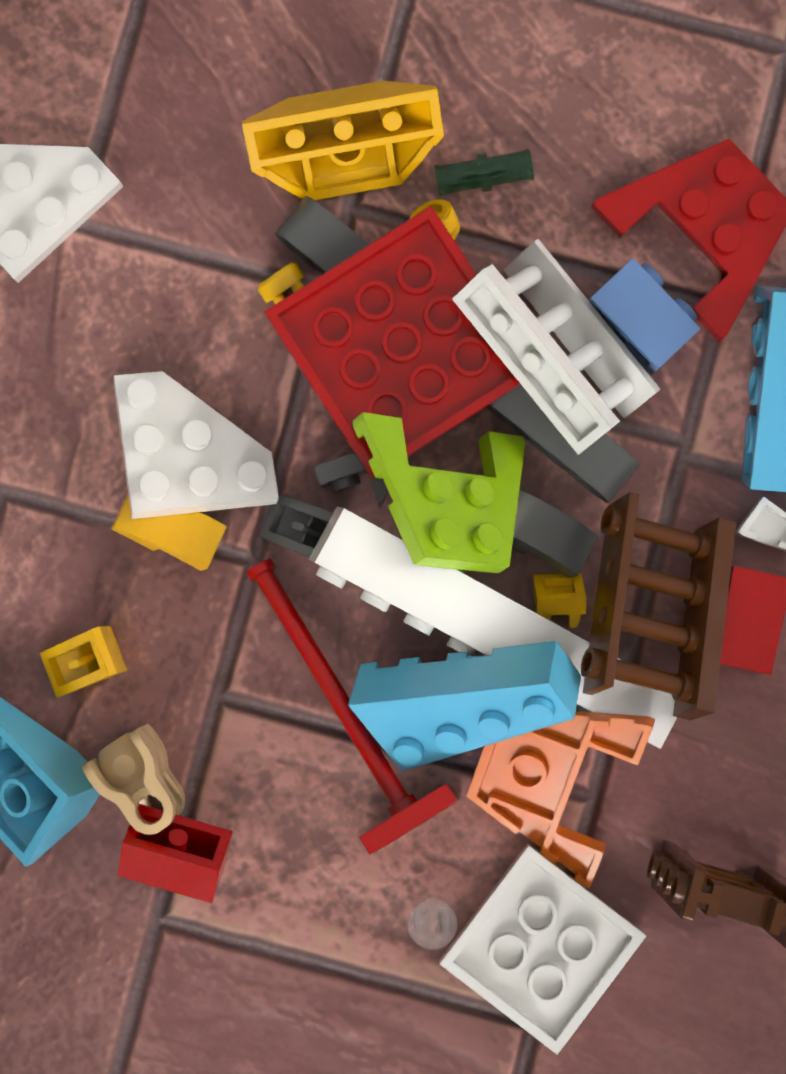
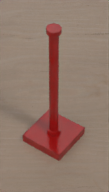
(405, 810)

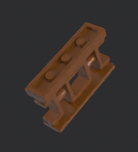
(718, 891)

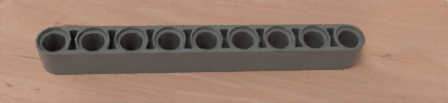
(601, 468)

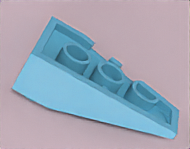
(39, 786)

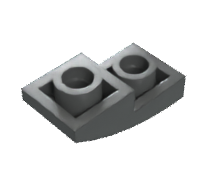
(551, 535)

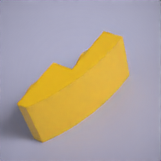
(185, 536)

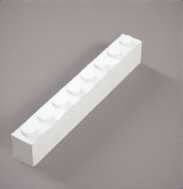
(464, 609)

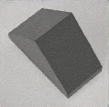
(295, 525)

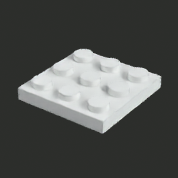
(542, 949)

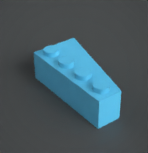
(766, 431)
(464, 702)

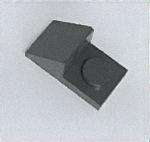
(345, 473)

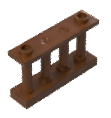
(703, 594)

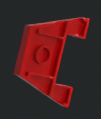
(722, 209)

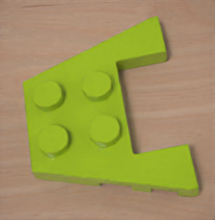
(444, 514)

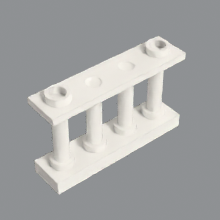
(539, 361)

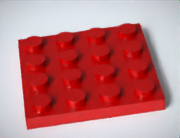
(392, 339)

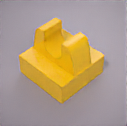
(559, 596)

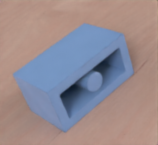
(645, 315)

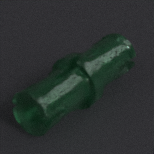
(484, 172)

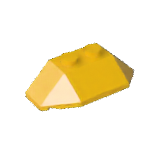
(345, 138)

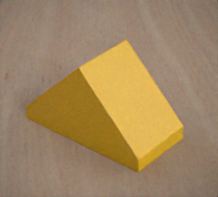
(83, 660)

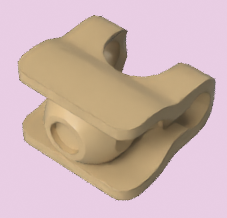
(132, 771)

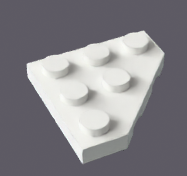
(46, 199)
(185, 453)

